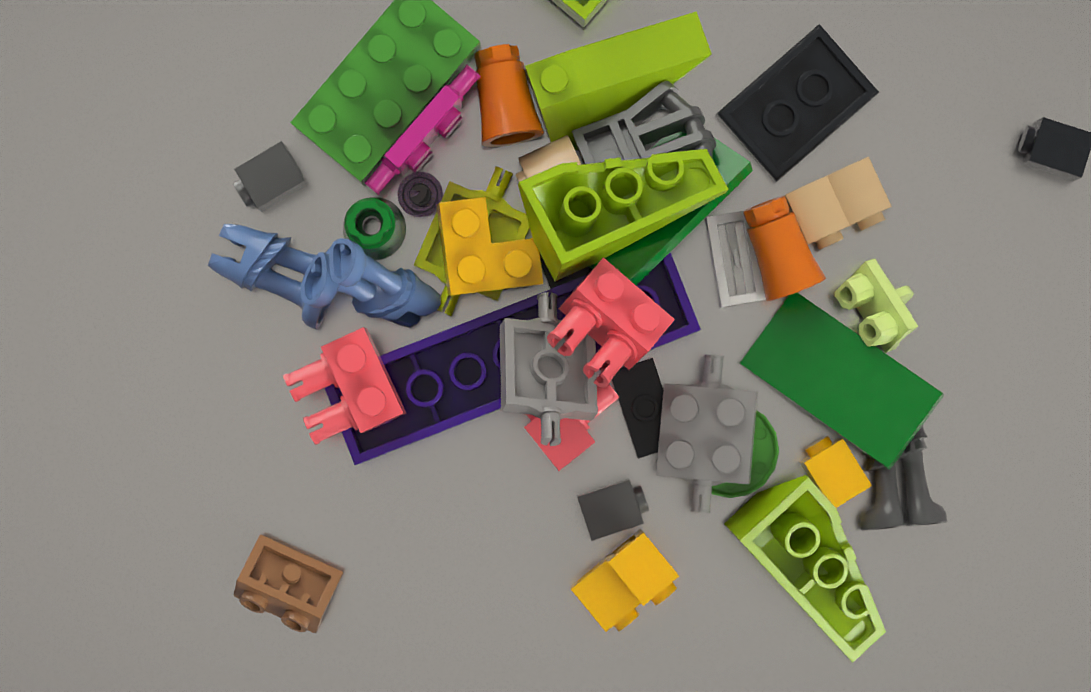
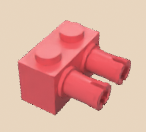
(613, 315)
(365, 386)
(572, 432)

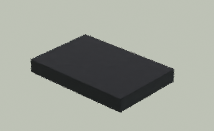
(797, 103)

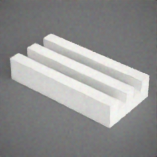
(741, 297)

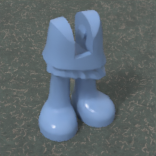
(255, 271)
(375, 290)

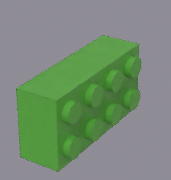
(385, 84)

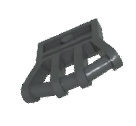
(625, 138)

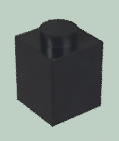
(1055, 148)

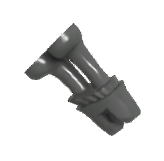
(920, 507)

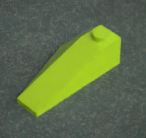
(613, 73)
(605, 206)
(805, 550)

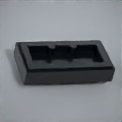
(641, 404)

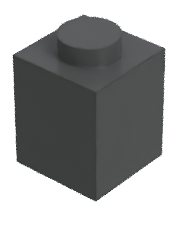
(269, 177)
(613, 508)

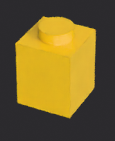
(834, 470)

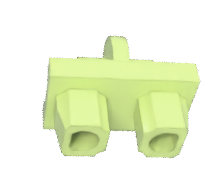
(879, 304)

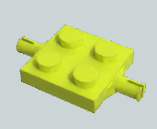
(504, 226)

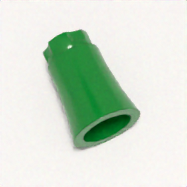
(389, 236)

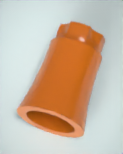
(505, 98)
(781, 249)

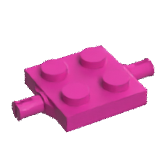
(437, 119)

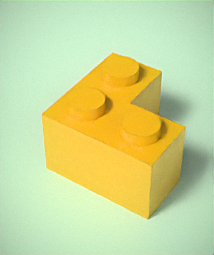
(473, 261)
(624, 580)

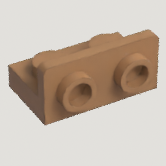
(286, 585)

